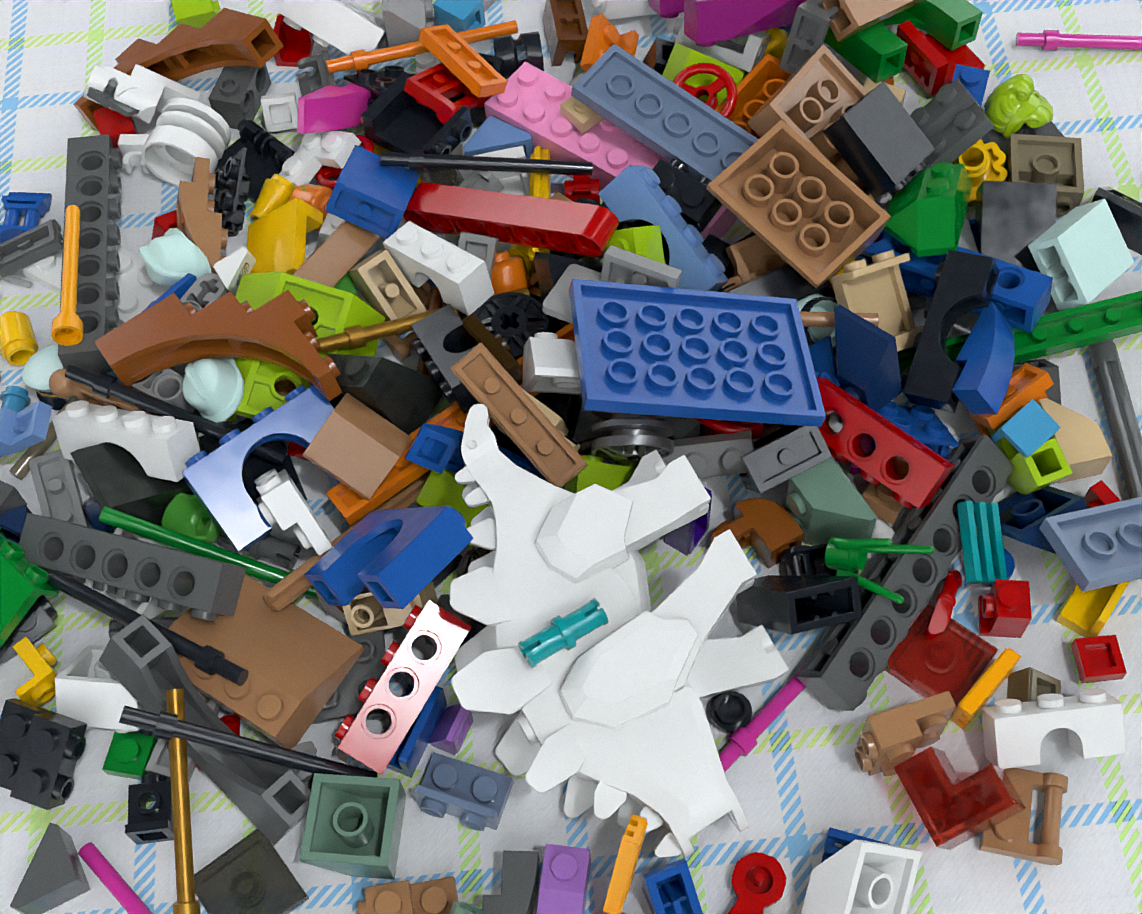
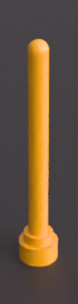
(67, 326)

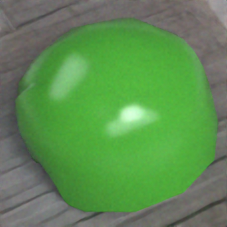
(190, 518)

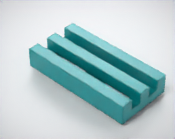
(988, 542)

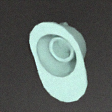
(173, 257)
(213, 387)

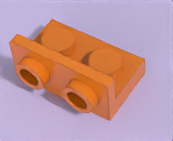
(601, 37)

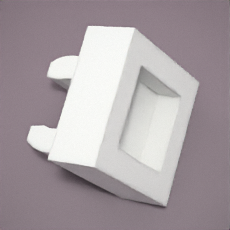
(280, 111)
(131, 150)

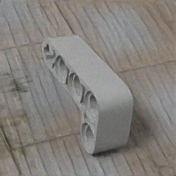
(168, 382)

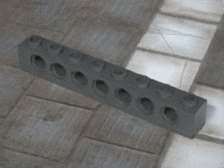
(94, 187)
(869, 641)

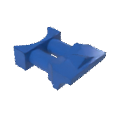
(19, 204)

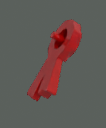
(757, 883)

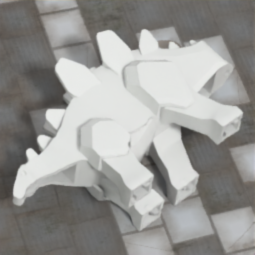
(625, 701)

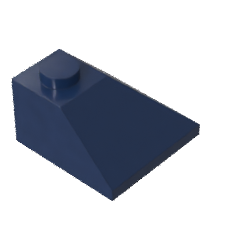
(866, 360)
(1024, 513)

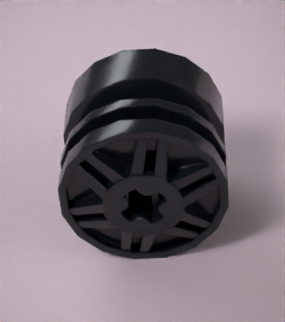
(514, 318)

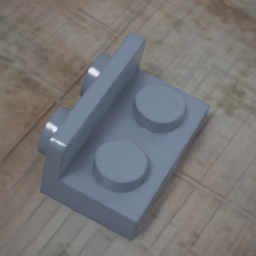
(463, 792)

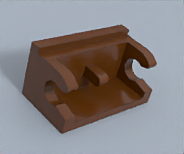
(564, 29)

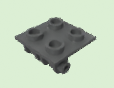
(368, 665)

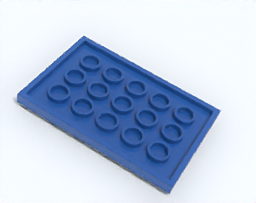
(693, 354)

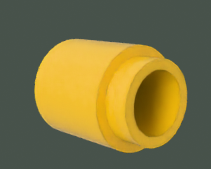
(17, 338)

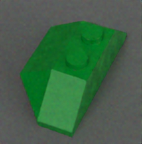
(931, 209)

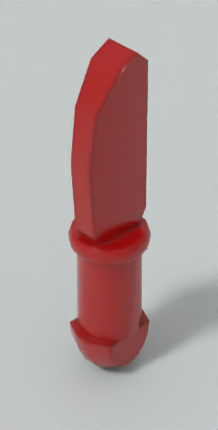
(944, 605)

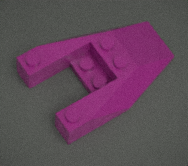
(727, 19)

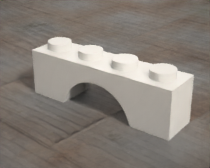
(155, 441)

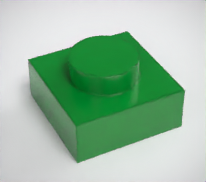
(129, 755)

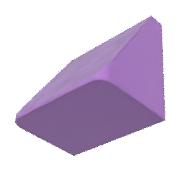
(452, 729)

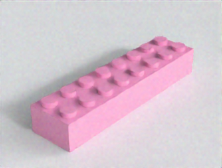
(533, 105)

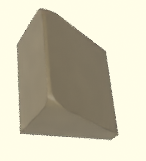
(1030, 683)

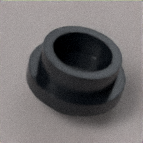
(730, 711)

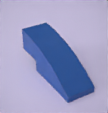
(986, 363)

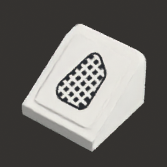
(233, 266)

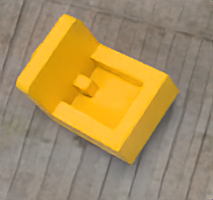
(39, 660)

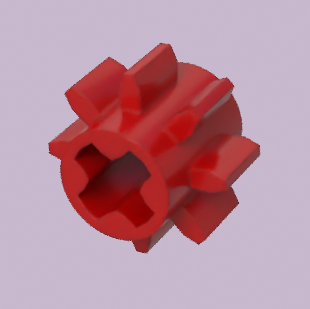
(582, 187)

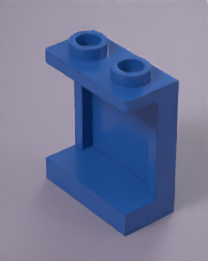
(372, 193)

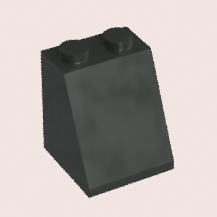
(388, 389)
(123, 484)

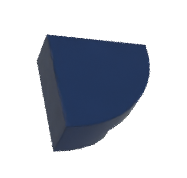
(93, 512)

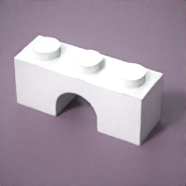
(456, 273)
(1016, 729)

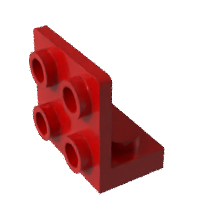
(930, 60)

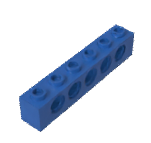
(1018, 292)

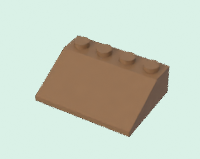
(811, 102)
(799, 204)
(289, 657)

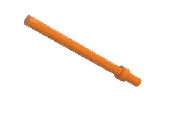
(360, 59)

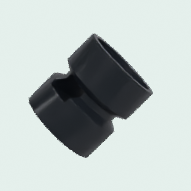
(507, 47)

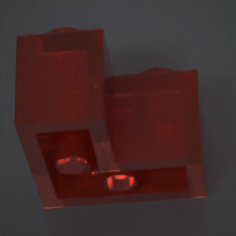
(957, 808)

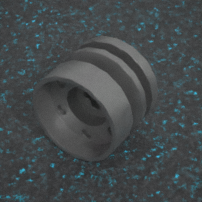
(631, 436)

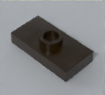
(496, 345)

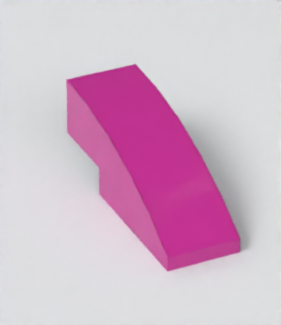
(332, 108)

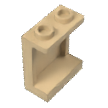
(881, 291)

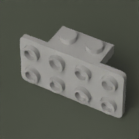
(618, 267)

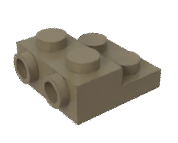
(1049, 162)

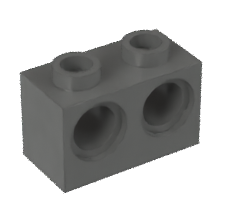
(239, 93)

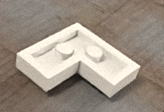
(318, 150)

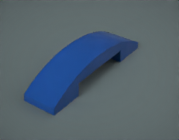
(440, 449)

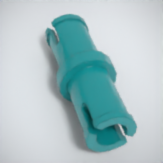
(563, 633)

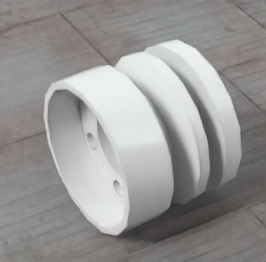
(181, 134)

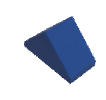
(671, 890)

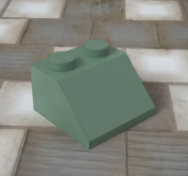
(828, 505)
(354, 825)

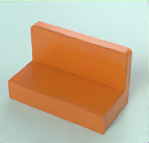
(1025, 384)

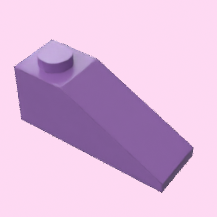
(564, 880)

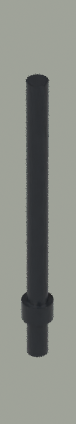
(417, 160)
(107, 386)
(204, 658)
(167, 725)

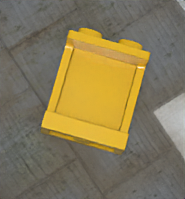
(280, 237)

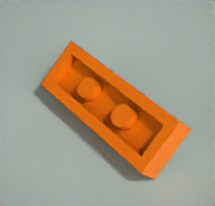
(462, 60)

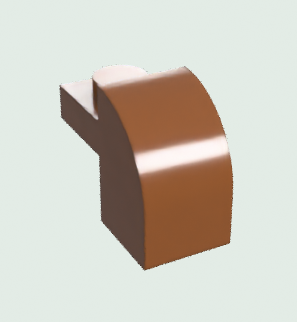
(764, 527)

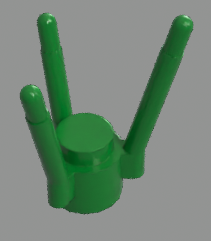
(851, 554)

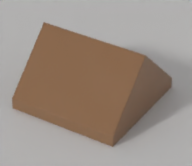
(357, 446)

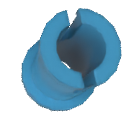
(15, 398)

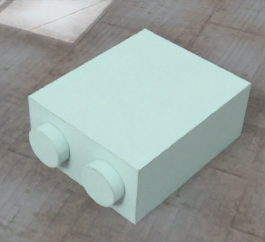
(1082, 254)

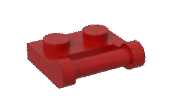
(436, 87)

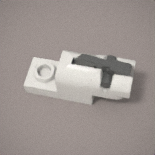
(134, 94)

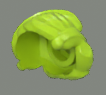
(1015, 104)

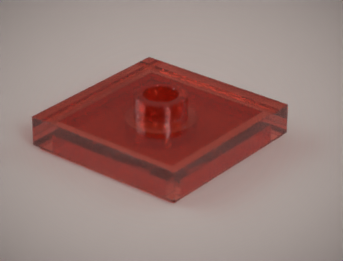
(943, 663)

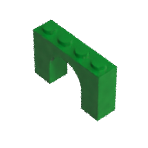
(882, 53)

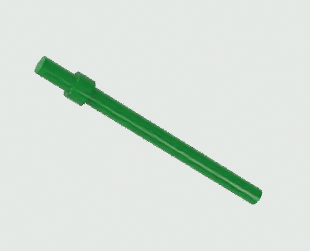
(194, 546)

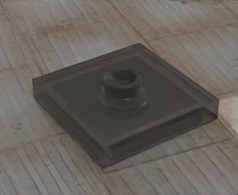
(249, 880)

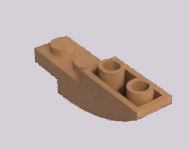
(196, 213)

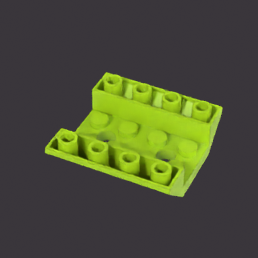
(334, 312)

